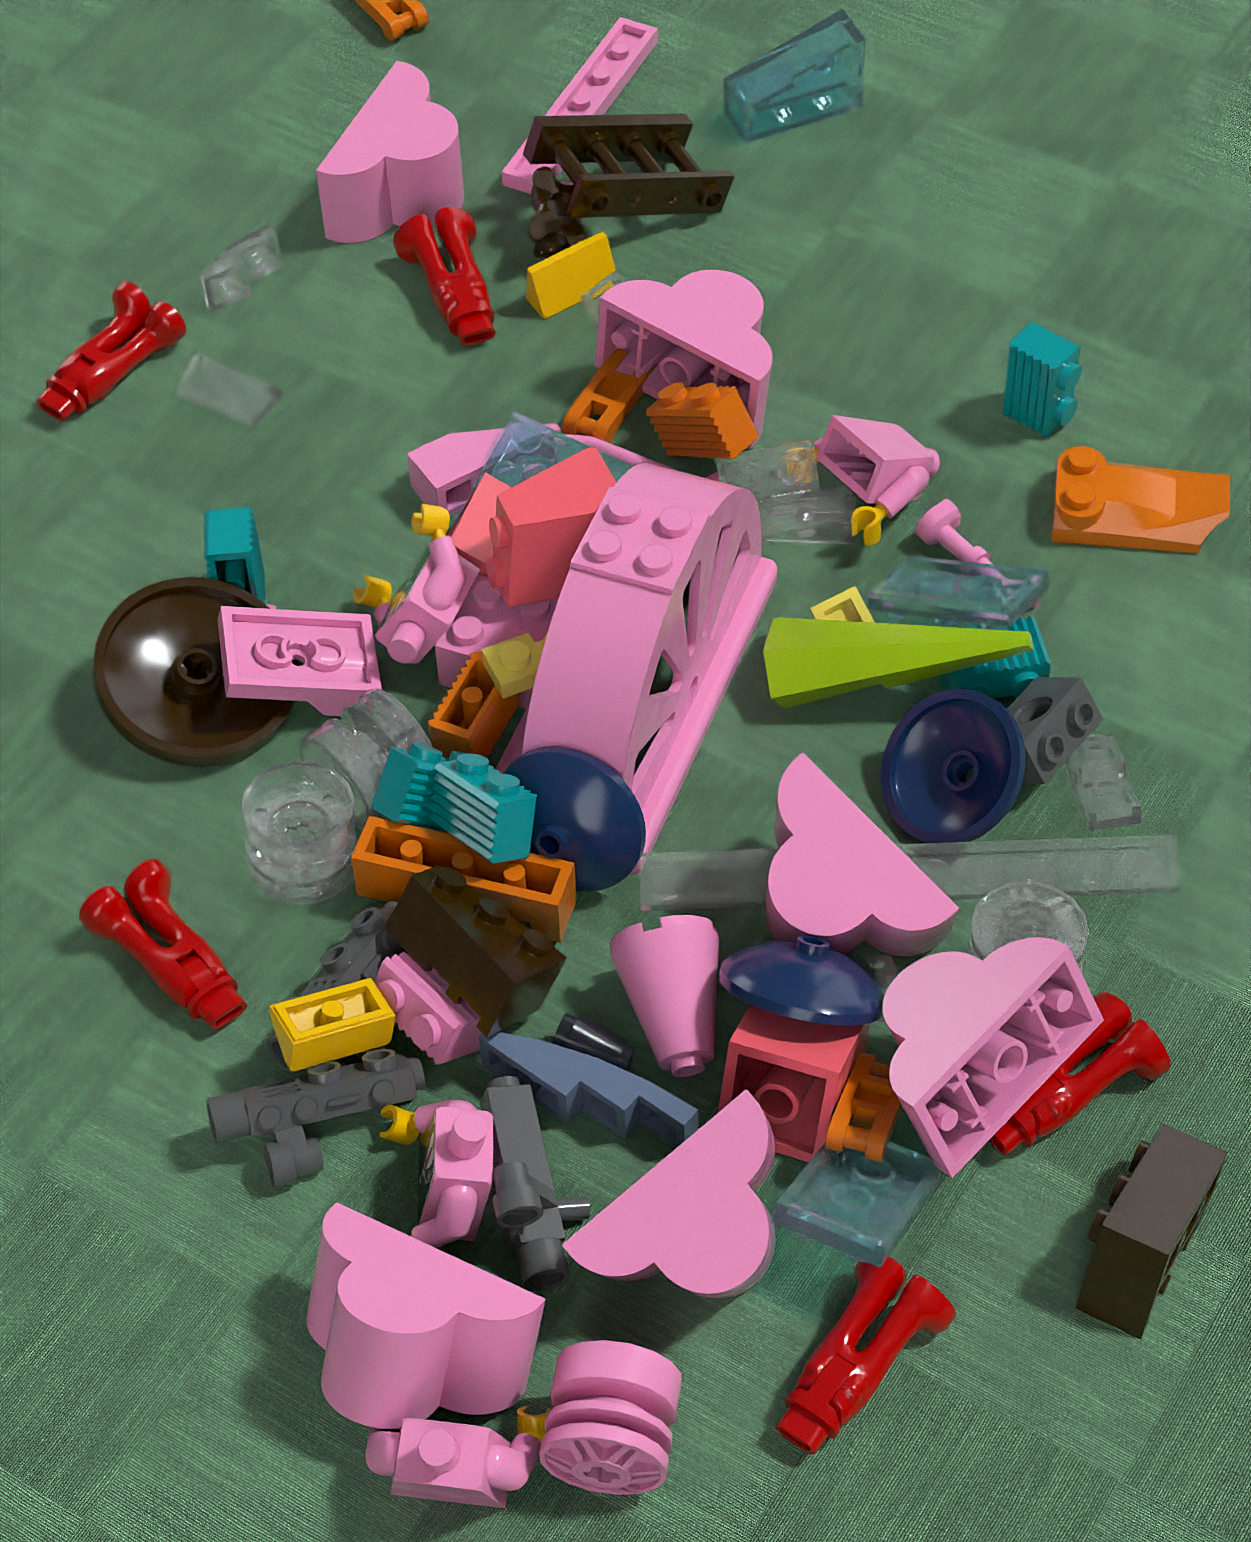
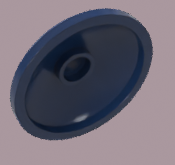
(930, 760)
(582, 815)
(803, 982)

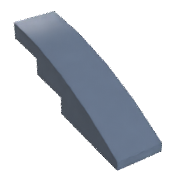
(573, 1081)

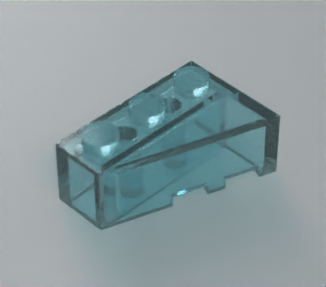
(798, 81)

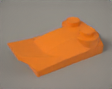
(1134, 503)

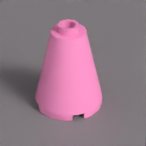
(672, 988)

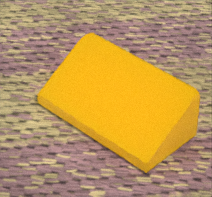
(568, 275)
(332, 1024)

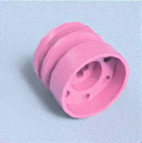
(611, 1417)

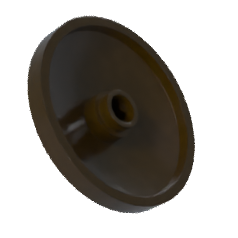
(164, 677)

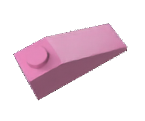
(451, 465)

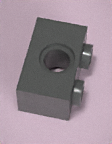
(1053, 721)

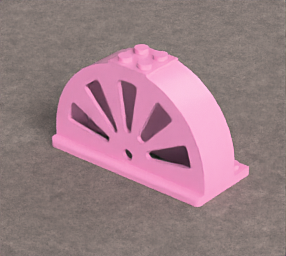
(617, 620)

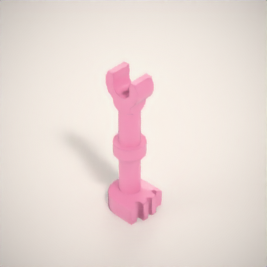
(940, 526)

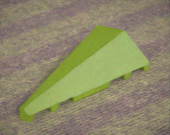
(833, 657)

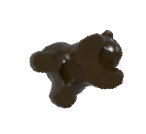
(551, 226)

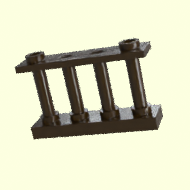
(627, 138)

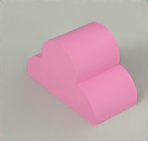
(391, 161)
(696, 333)
(845, 876)
(982, 1038)
(693, 1212)
(414, 1326)

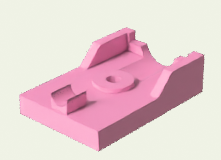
(333, 647)

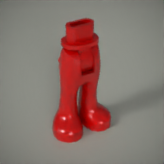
(460, 295)
(97, 366)
(188, 968)
(1066, 1095)
(838, 1378)

